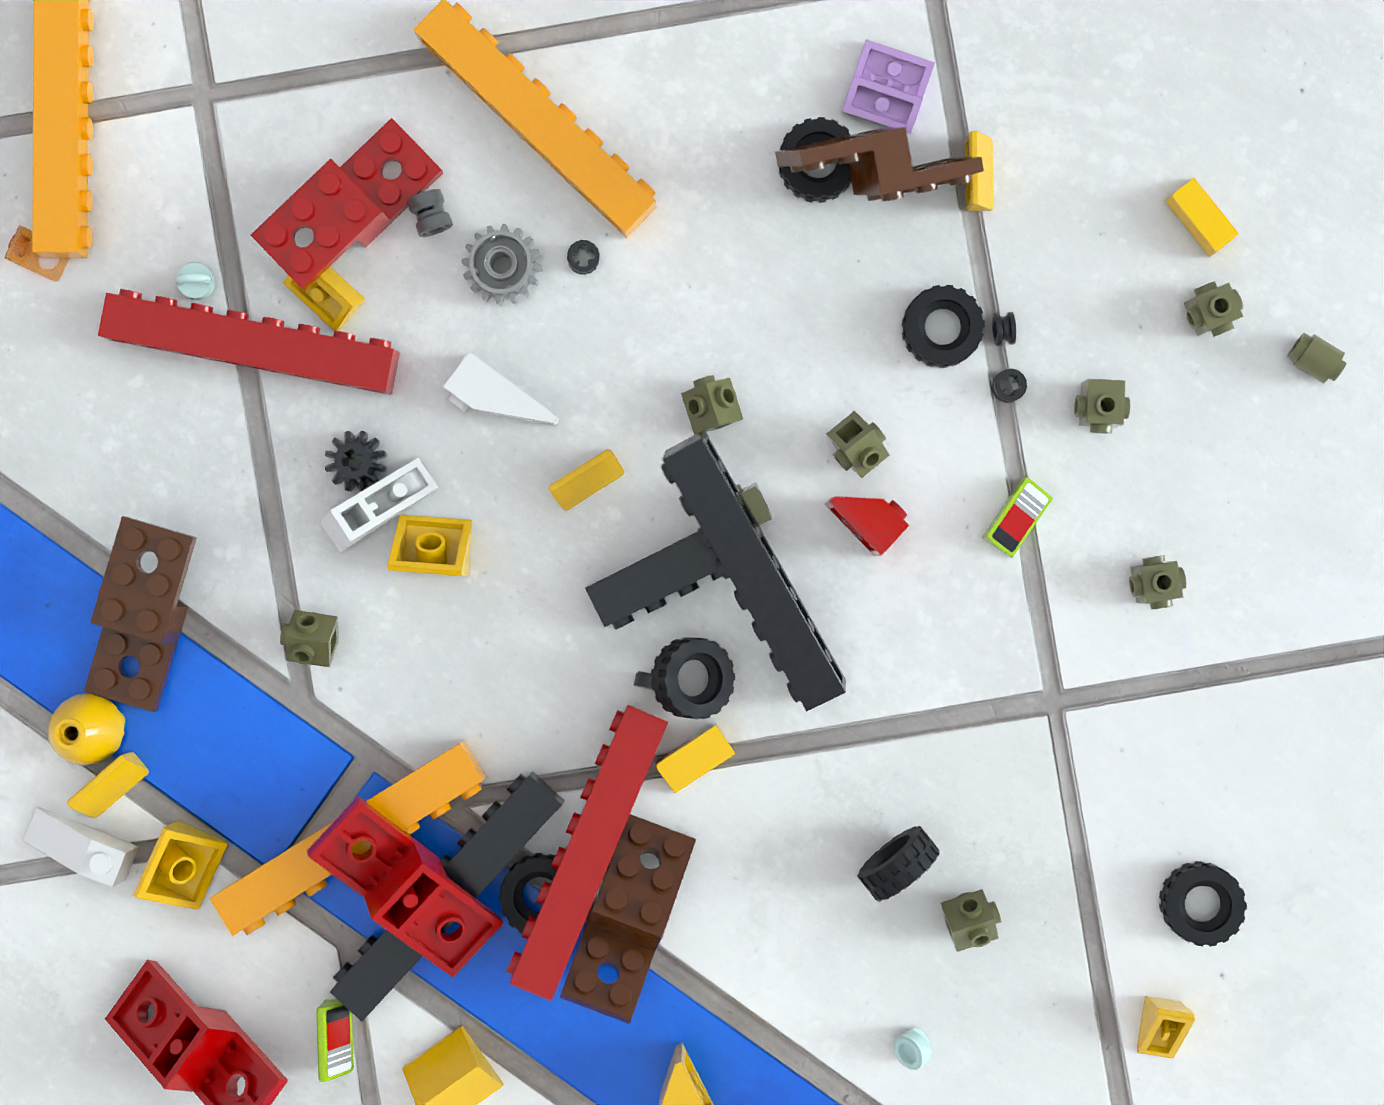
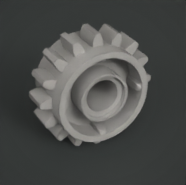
(496, 245)

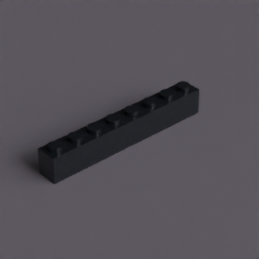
(754, 570)
(473, 868)

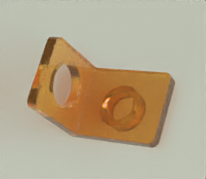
(21, 253)

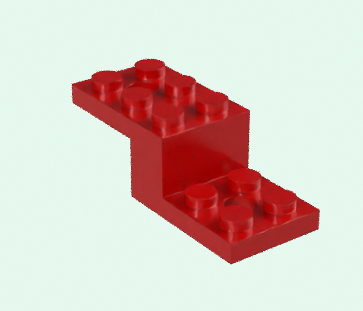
(346, 204)
(404, 887)
(191, 1044)

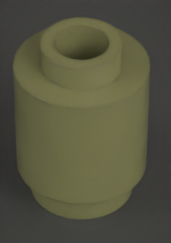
(1317, 358)

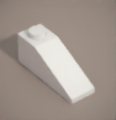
(491, 393)
(378, 504)
(81, 847)

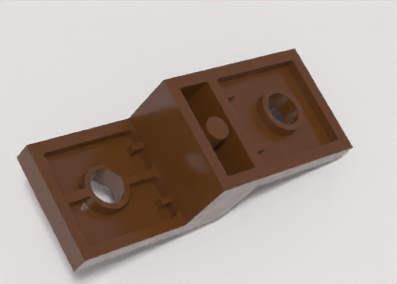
(880, 164)
(139, 613)
(628, 919)

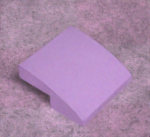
(888, 86)

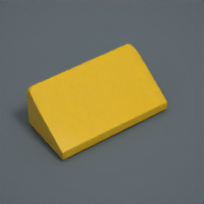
(979, 191)
(1201, 217)
(329, 298)
(586, 480)
(694, 758)
(109, 785)

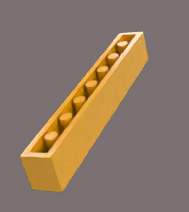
(535, 117)
(62, 128)
(293, 872)

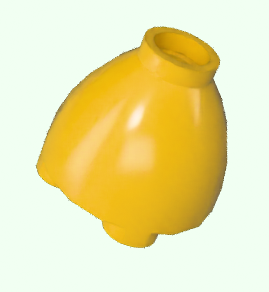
(98, 727)

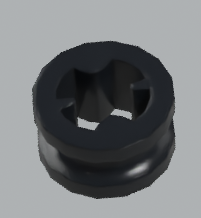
(574, 251)
(1004, 328)
(1016, 394)

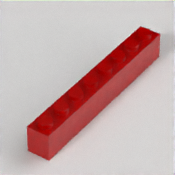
(249, 343)
(588, 852)

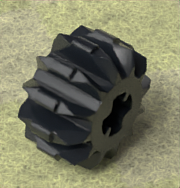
(361, 448)

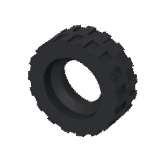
(800, 182)
(943, 298)
(719, 678)
(898, 863)
(513, 885)
(1231, 904)

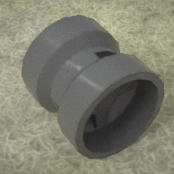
(429, 213)

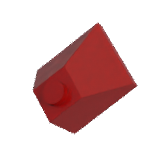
(870, 520)

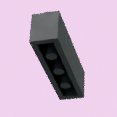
(652, 579)

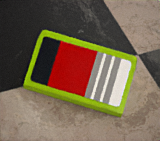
(1017, 517)
(334, 1040)

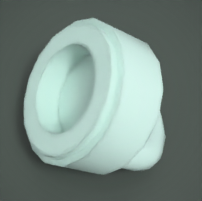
(196, 281)
(913, 1049)

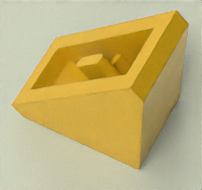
(1163, 1027)

